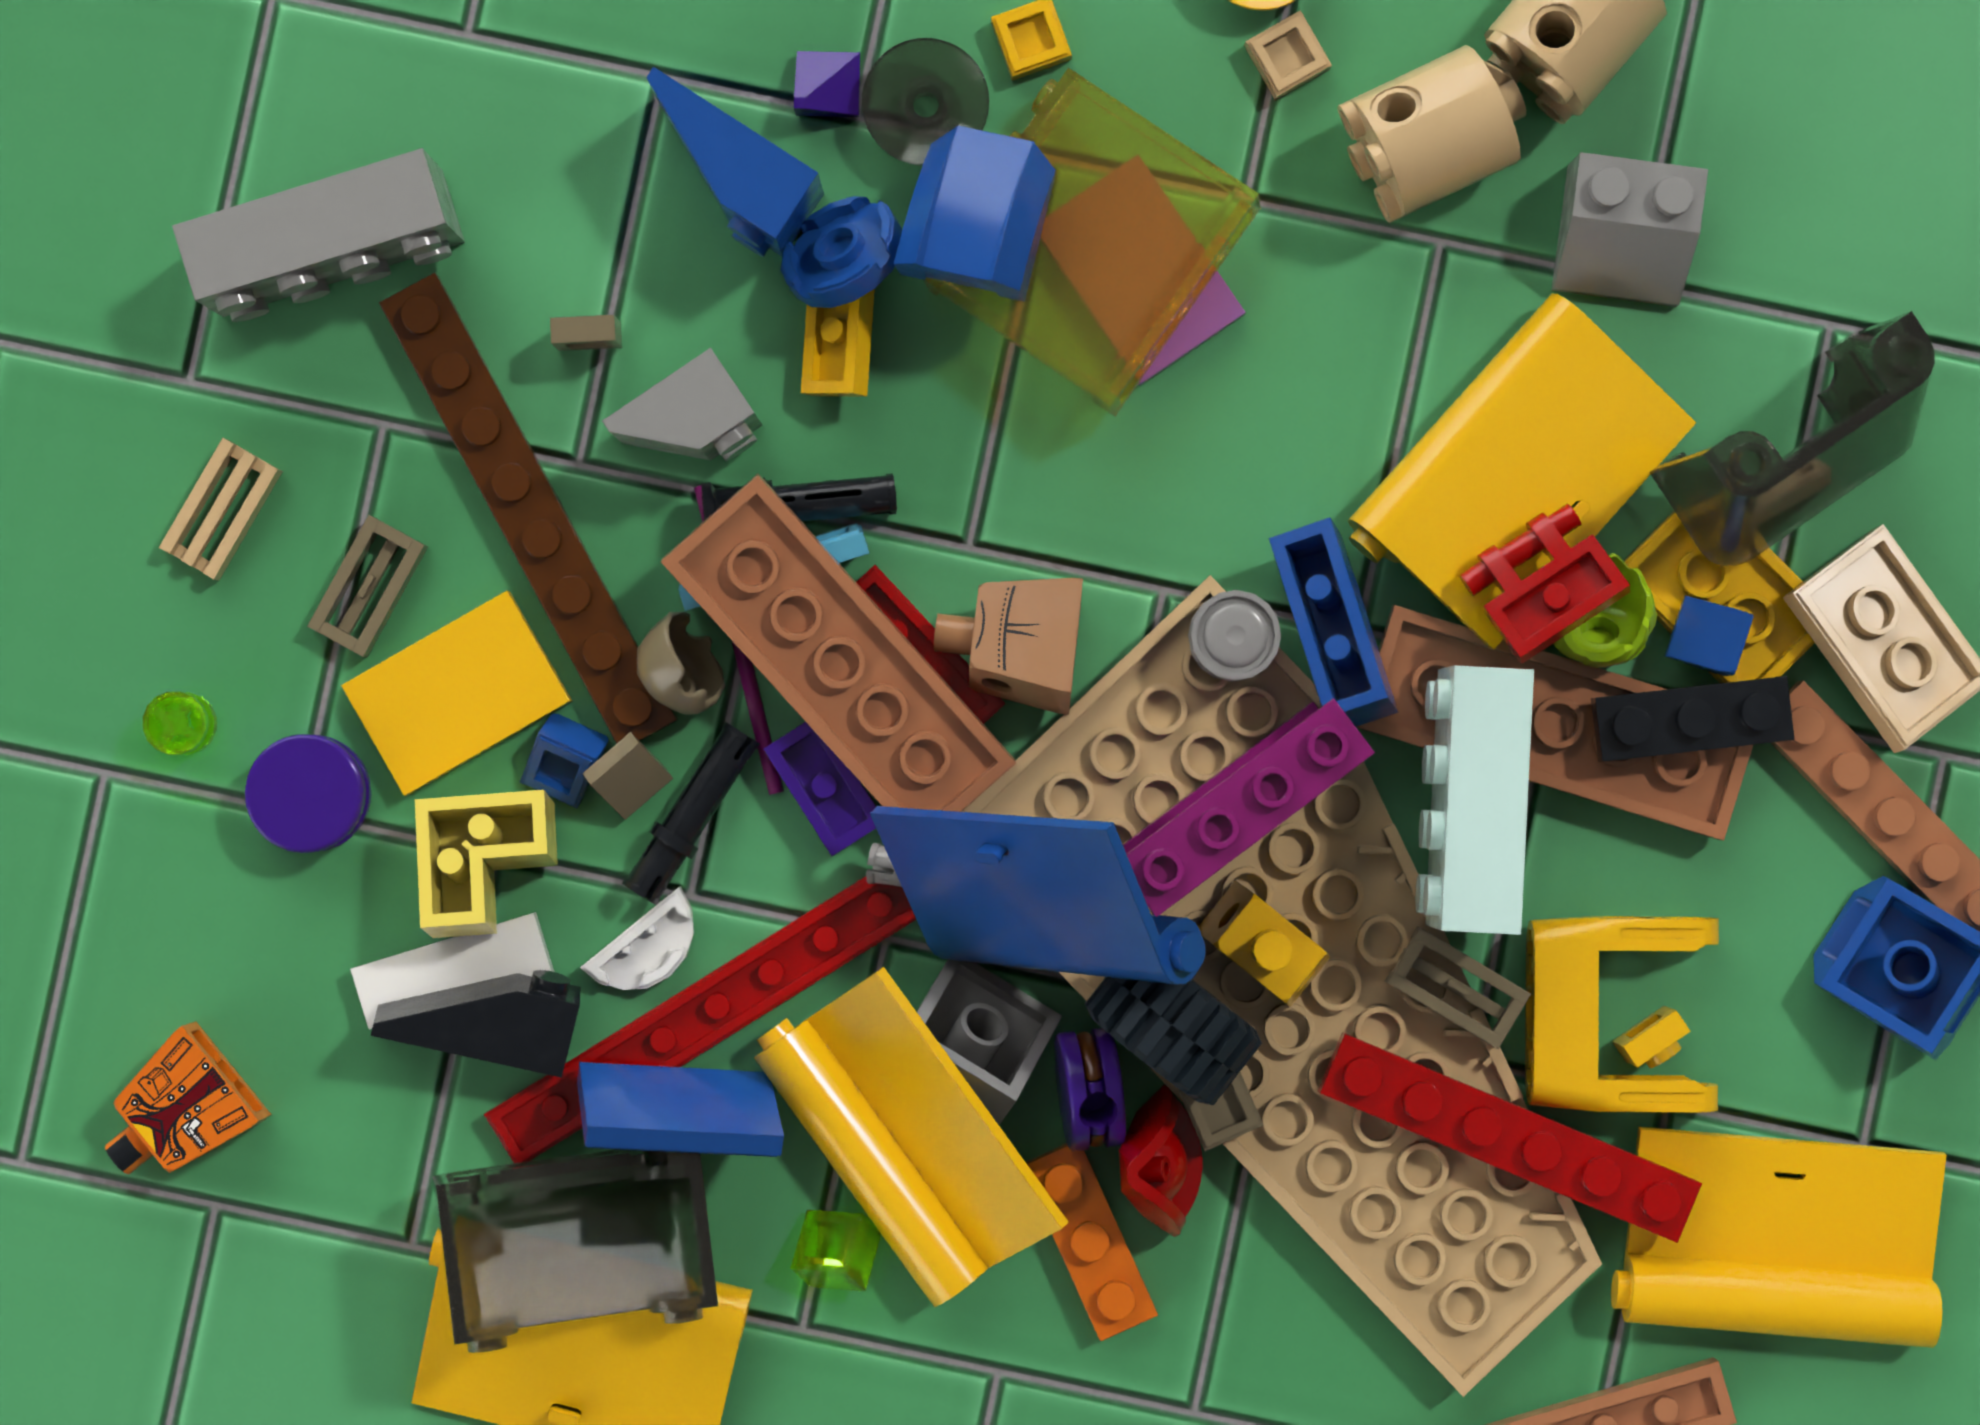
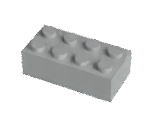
(319, 236)

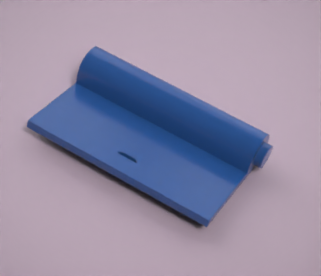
(1033, 895)

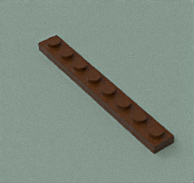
(525, 506)

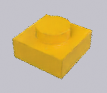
(1653, 1038)

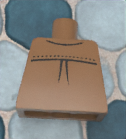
(1019, 640)

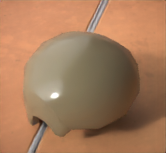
(679, 666)

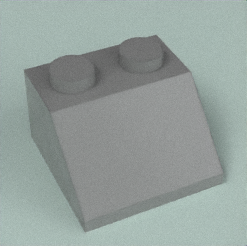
(1628, 228)
(689, 414)
(987, 1031)

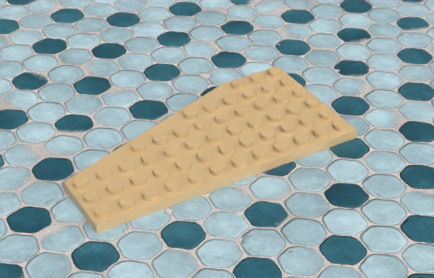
(1429, 1234)

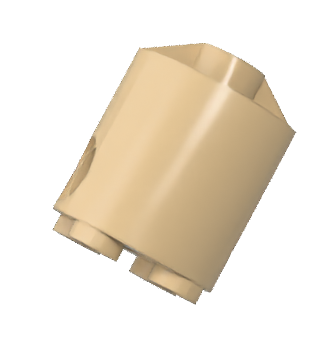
(1569, 47)
(1434, 130)

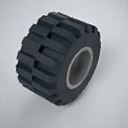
(1176, 1032)

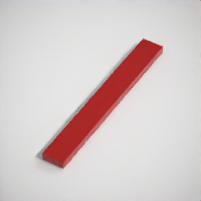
(710, 1008)

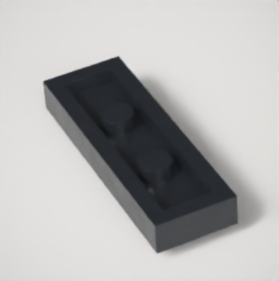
(1692, 719)

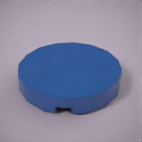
(842, 252)

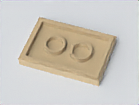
(1887, 638)

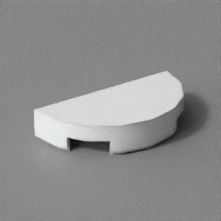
(648, 948)

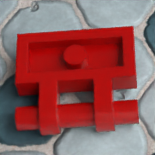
(1555, 597)

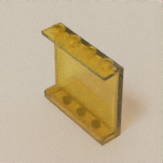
(1122, 245)

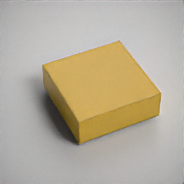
(1031, 38)

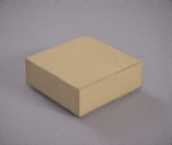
(1287, 55)

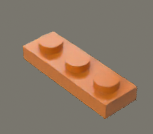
(1093, 1244)

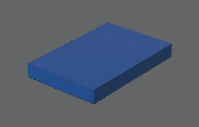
(678, 1110)

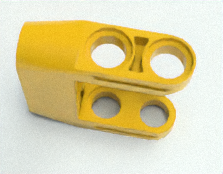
(1565, 1014)

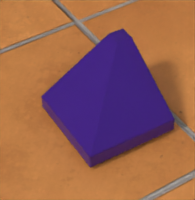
(827, 84)

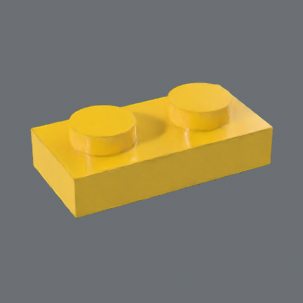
(838, 349)

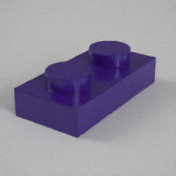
(823, 788)

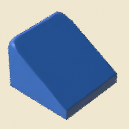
(1709, 636)
(561, 756)

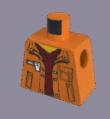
(182, 1104)

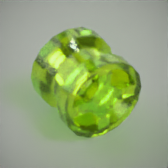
(168, 718)

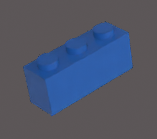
(1333, 621)

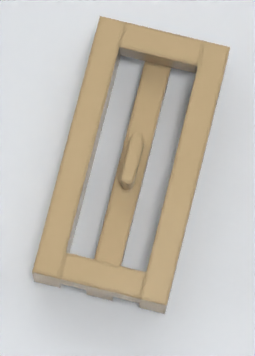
(200, 494)

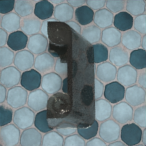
(1749, 497)
(573, 1242)

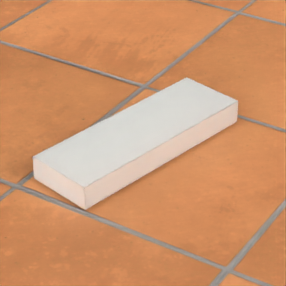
(453, 963)

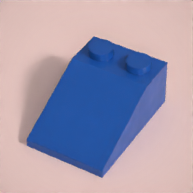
(753, 180)

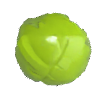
(1619, 630)

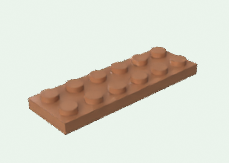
(835, 655)
(1677, 789)

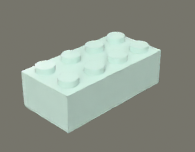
(1476, 800)

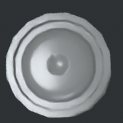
(1234, 635)

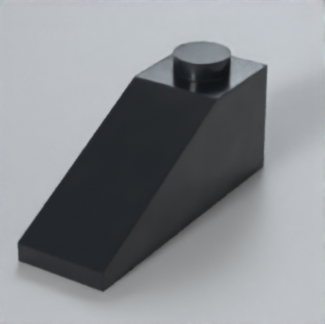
(496, 1020)

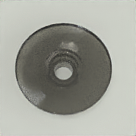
(919, 70)

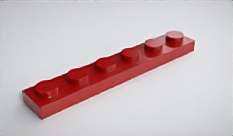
(1509, 1137)

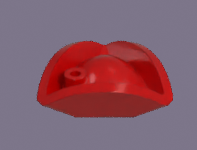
(1162, 1162)

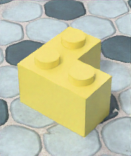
(462, 846)

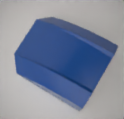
(977, 212)
(1902, 964)

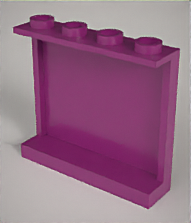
(1244, 802)

